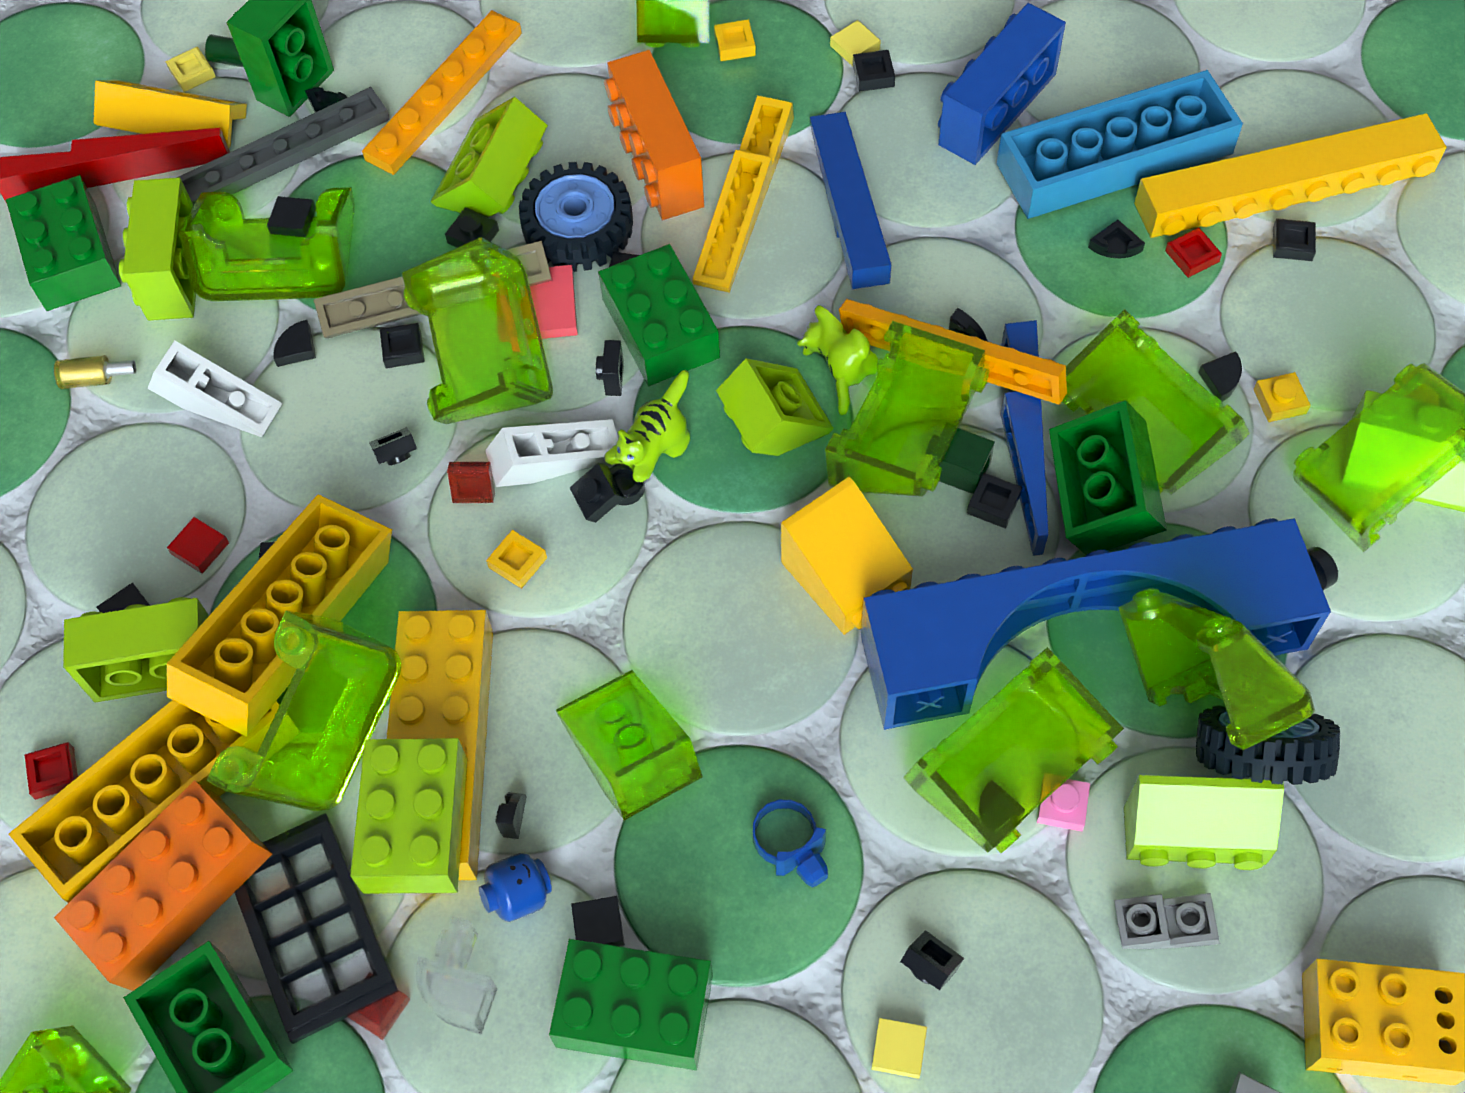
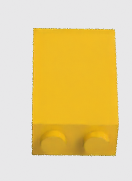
(842, 554)

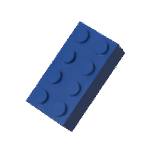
(1000, 83)

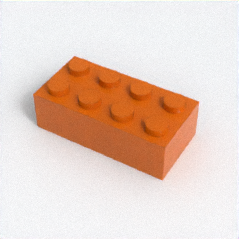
(654, 135)
(162, 887)

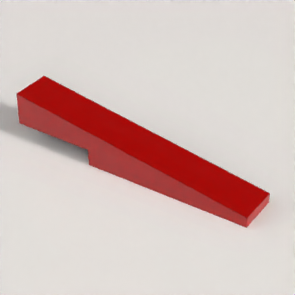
(112, 159)

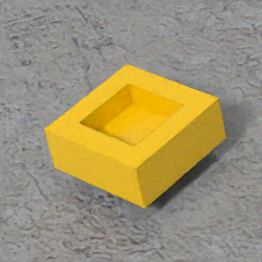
(734, 40)
(1281, 397)
(516, 559)

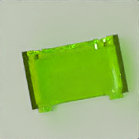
(242, 261)
(480, 332)
(908, 414)
(1183, 419)
(1387, 454)
(1205, 653)
(322, 719)
(1015, 752)

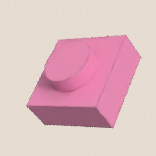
(1066, 806)

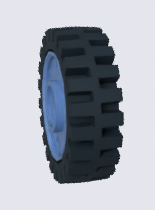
(577, 215)
(1294, 755)

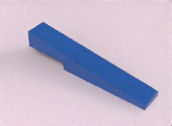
(850, 202)
(1024, 436)

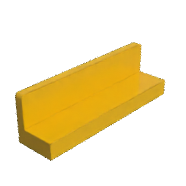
(160, 110)

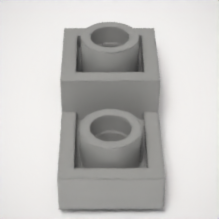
(1166, 923)

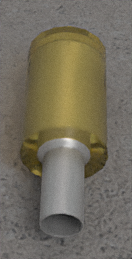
(90, 371)

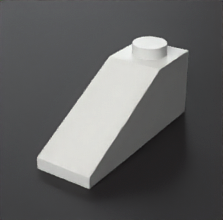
(212, 391)
(548, 450)

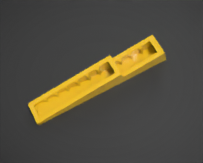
(743, 193)

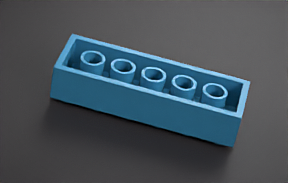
(1118, 143)

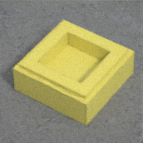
(854, 40)
(190, 69)
(899, 1048)

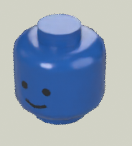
(515, 887)

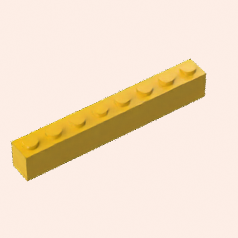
(1289, 175)

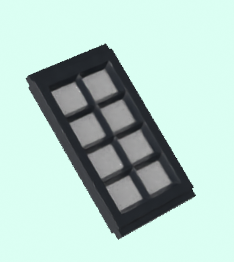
(313, 931)

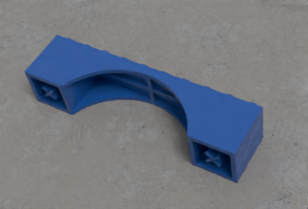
(938, 639)

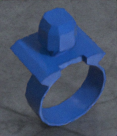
(808, 859)

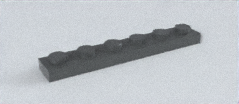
(287, 146)

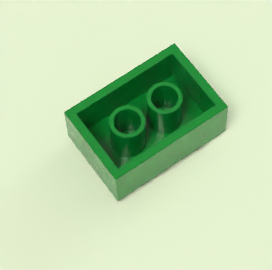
(281, 51)
(62, 243)
(659, 314)
(1107, 479)
(632, 1004)
(207, 1027)

